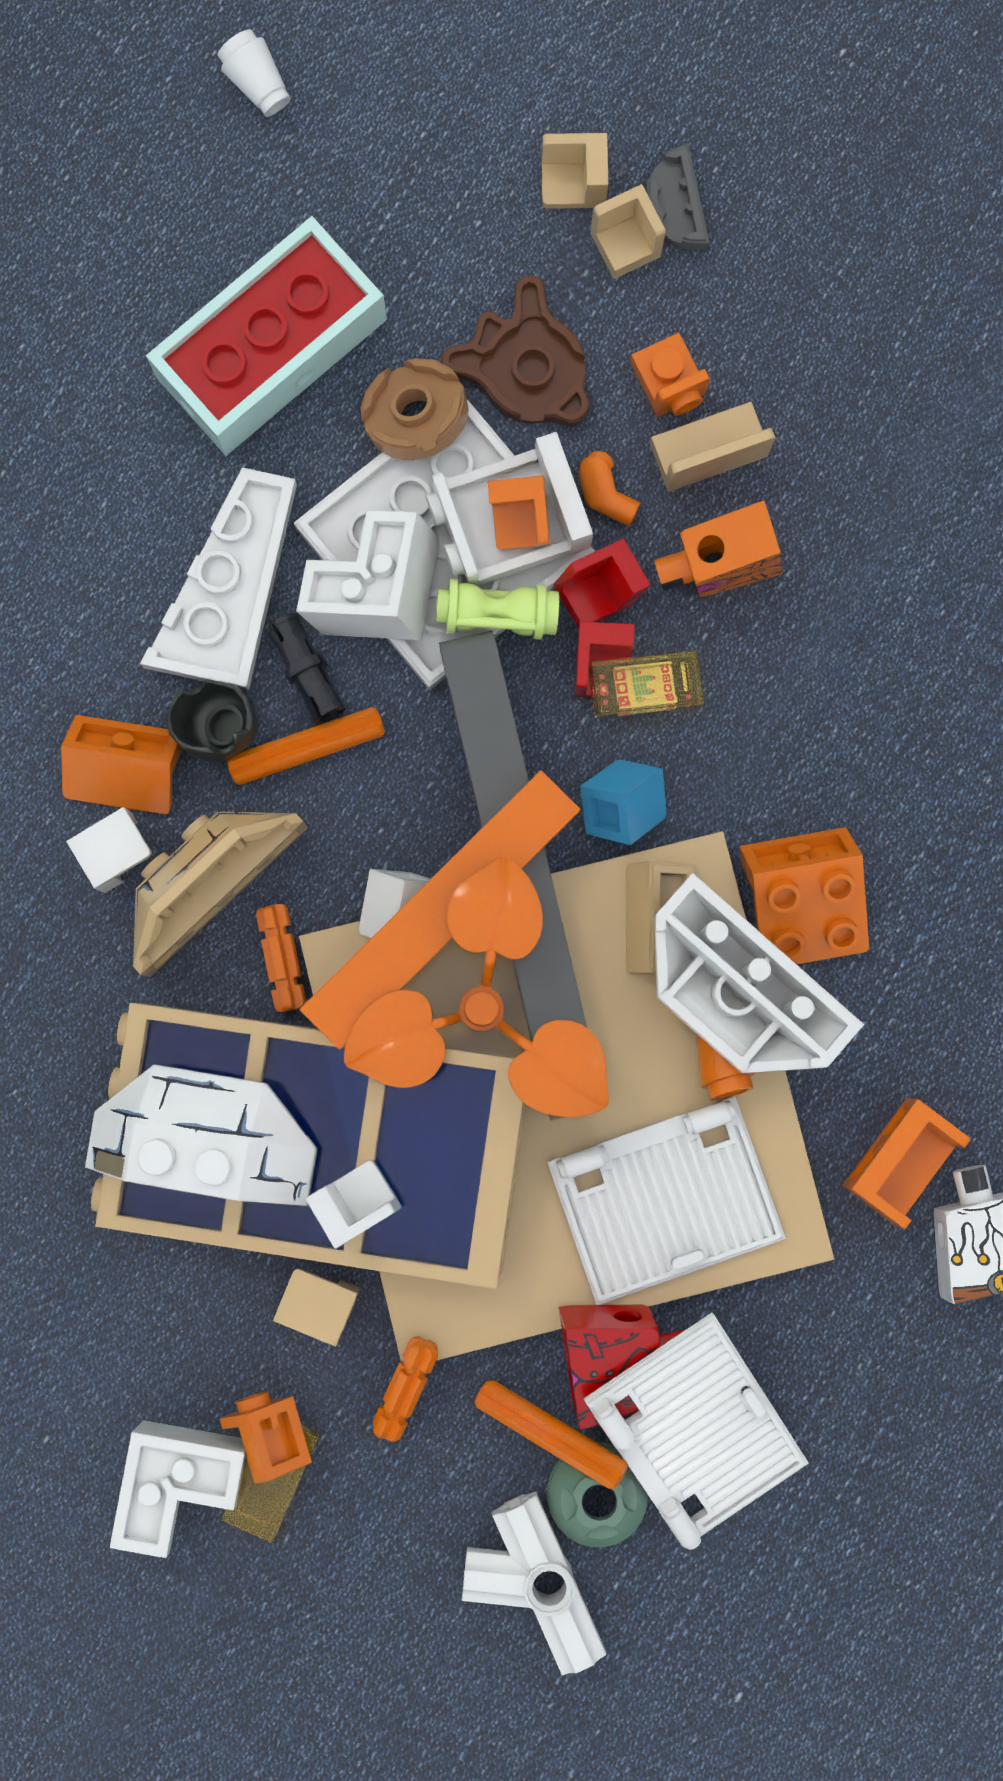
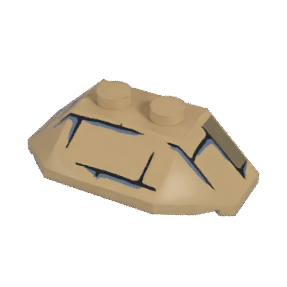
(203, 877)

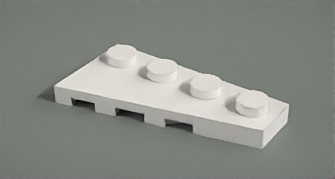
(225, 600)

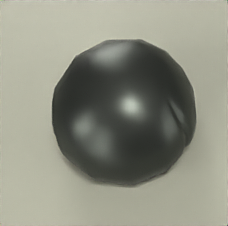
(212, 721)

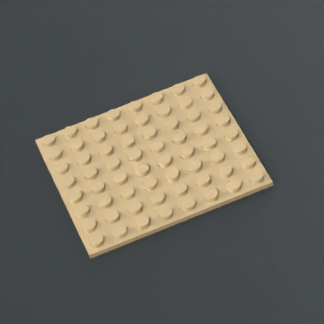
(649, 1080)

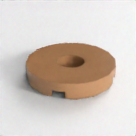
(419, 434)

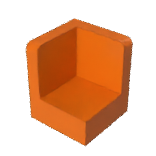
(520, 512)

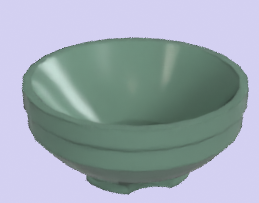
(565, 1498)

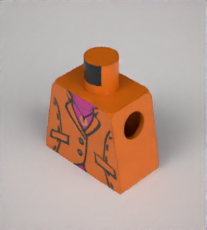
(747, 550)

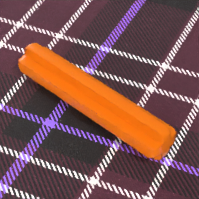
(306, 746)
(551, 1434)

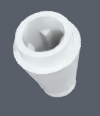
(253, 71)

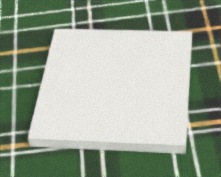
(391, 484)

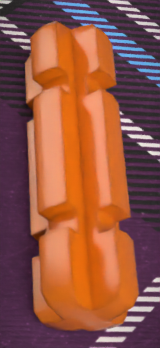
(281, 957)
(405, 1389)

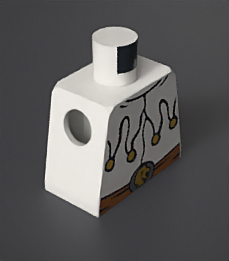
(970, 1239)

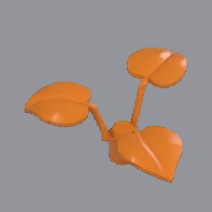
(399, 1042)

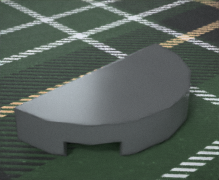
(677, 200)

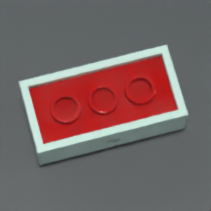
(268, 335)

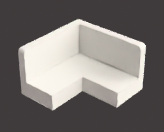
(380, 592)
(169, 1467)

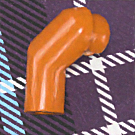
(600, 490)

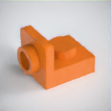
(670, 376)
(269, 1435)

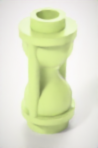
(522, 610)

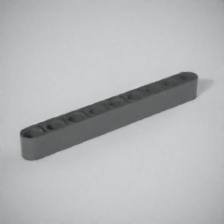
(496, 776)

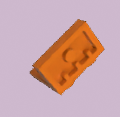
(809, 894)

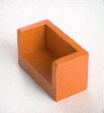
(904, 1160)

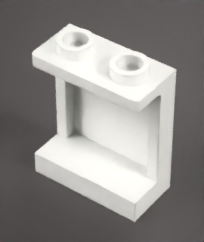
(469, 519)

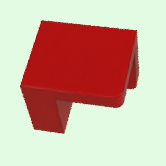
(601, 583)
(599, 643)

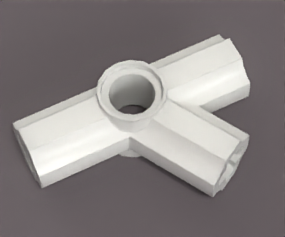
(509, 1578)

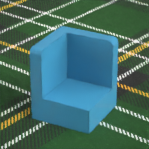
(623, 801)

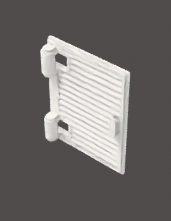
(666, 1201)
(697, 1430)

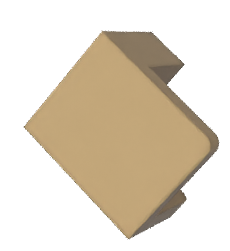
(574, 170)
(627, 231)
(316, 1306)

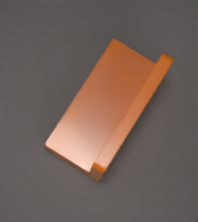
(119, 764)

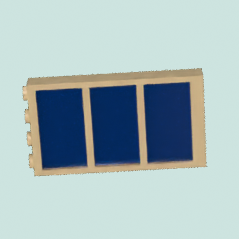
(439, 1145)

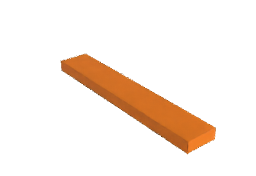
(421, 924)

